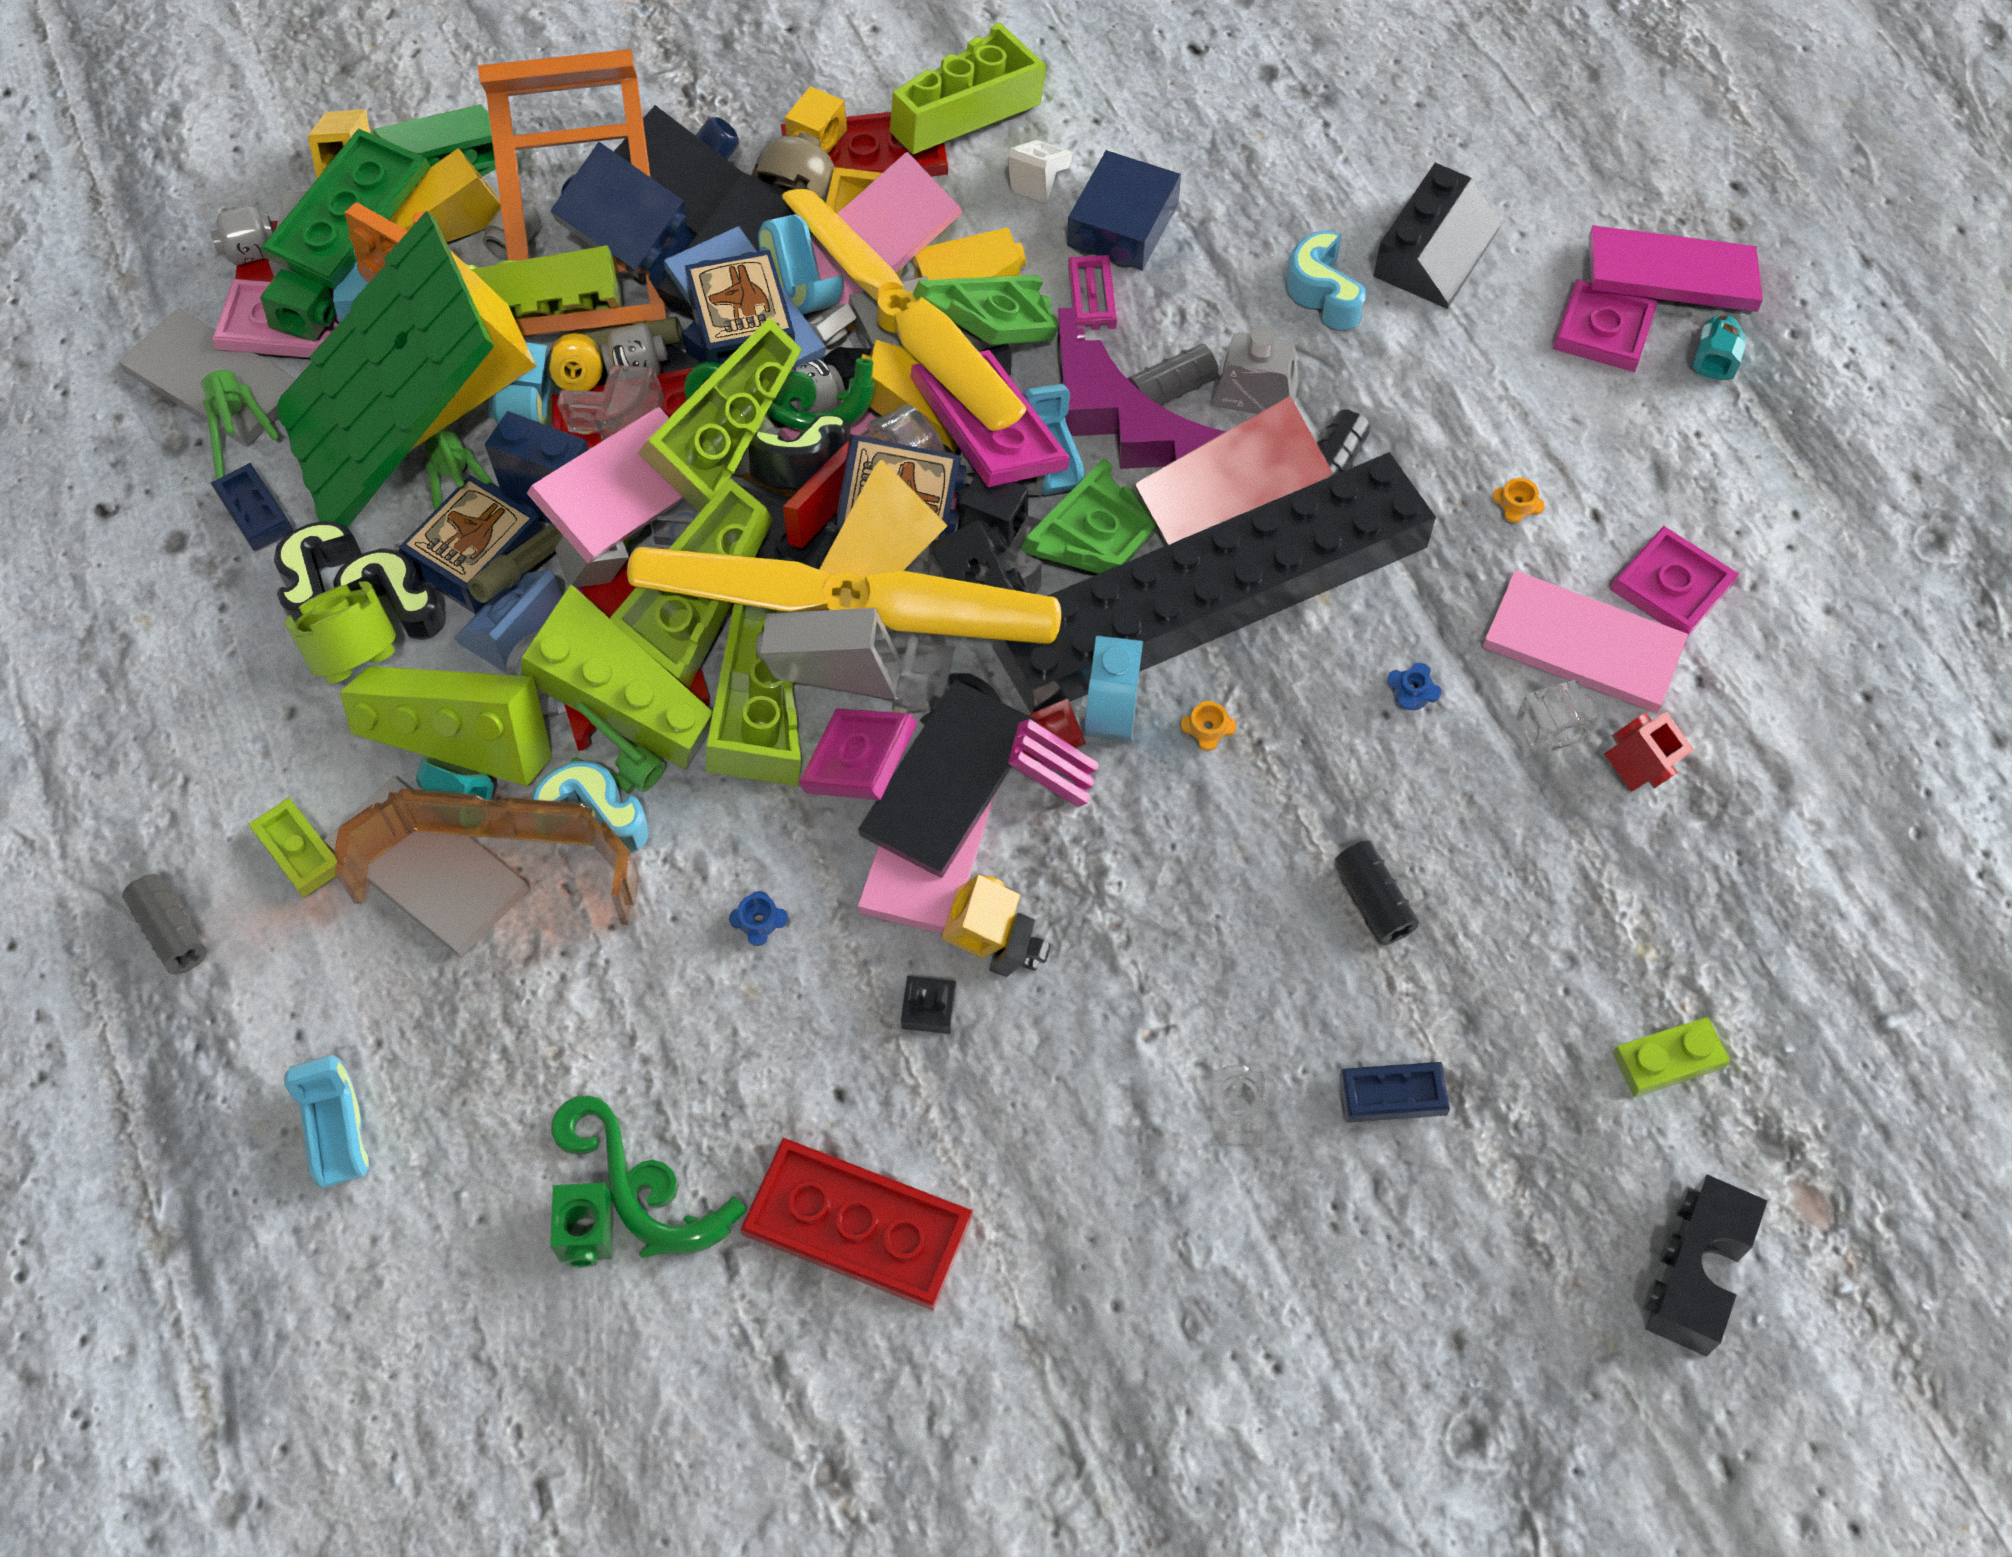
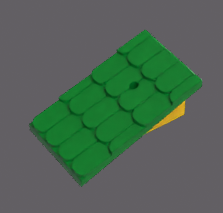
(397, 370)

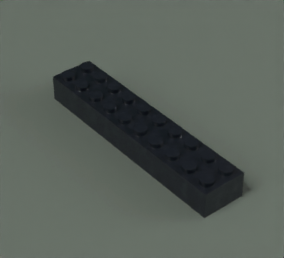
(1227, 577)

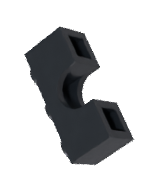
(1686, 1302)

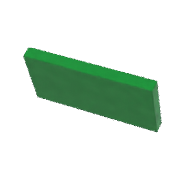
(316, 231)

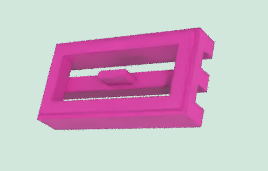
(1094, 317)
(1053, 755)

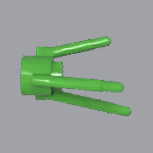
(225, 399)
(449, 459)
(636, 764)

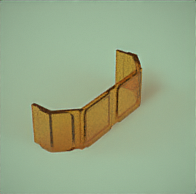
(410, 811)

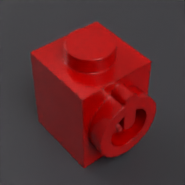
(1648, 750)

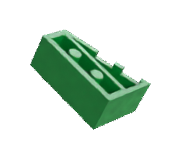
(444, 133)

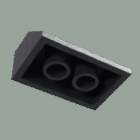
(1437, 237)

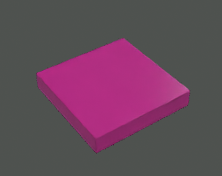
(1605, 326)
(1674, 581)
(858, 753)

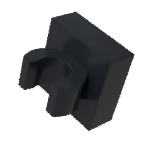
(1020, 948)
(928, 1004)

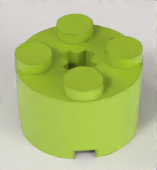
(342, 631)

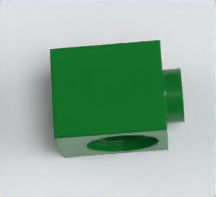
(297, 305)
(576, 1203)

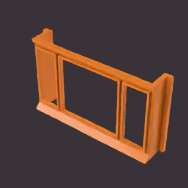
(551, 75)

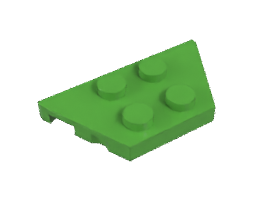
(994, 307)
(1093, 525)

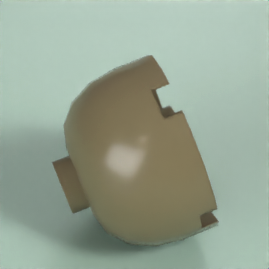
(795, 164)

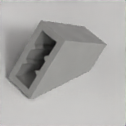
(831, 650)

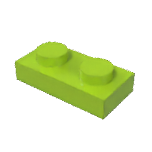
(295, 847)
(1671, 1057)

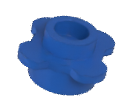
(1409, 697)
(758, 904)

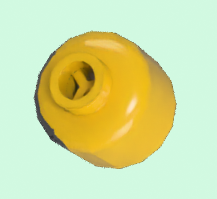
(576, 349)

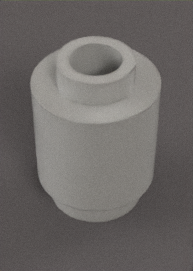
(494, 232)

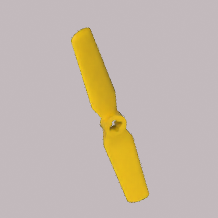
(919, 324)
(901, 598)

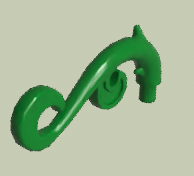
(802, 386)
(624, 1186)

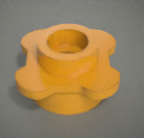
(1520, 490)
(1210, 713)

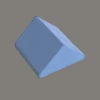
(511, 617)

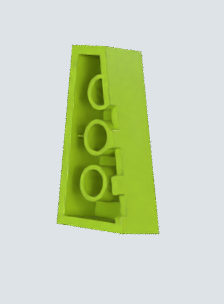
(968, 91)
(556, 283)
(714, 427)
(680, 626)
(594, 662)
(752, 713)
(453, 716)

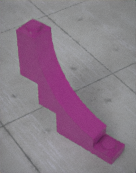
(1109, 403)

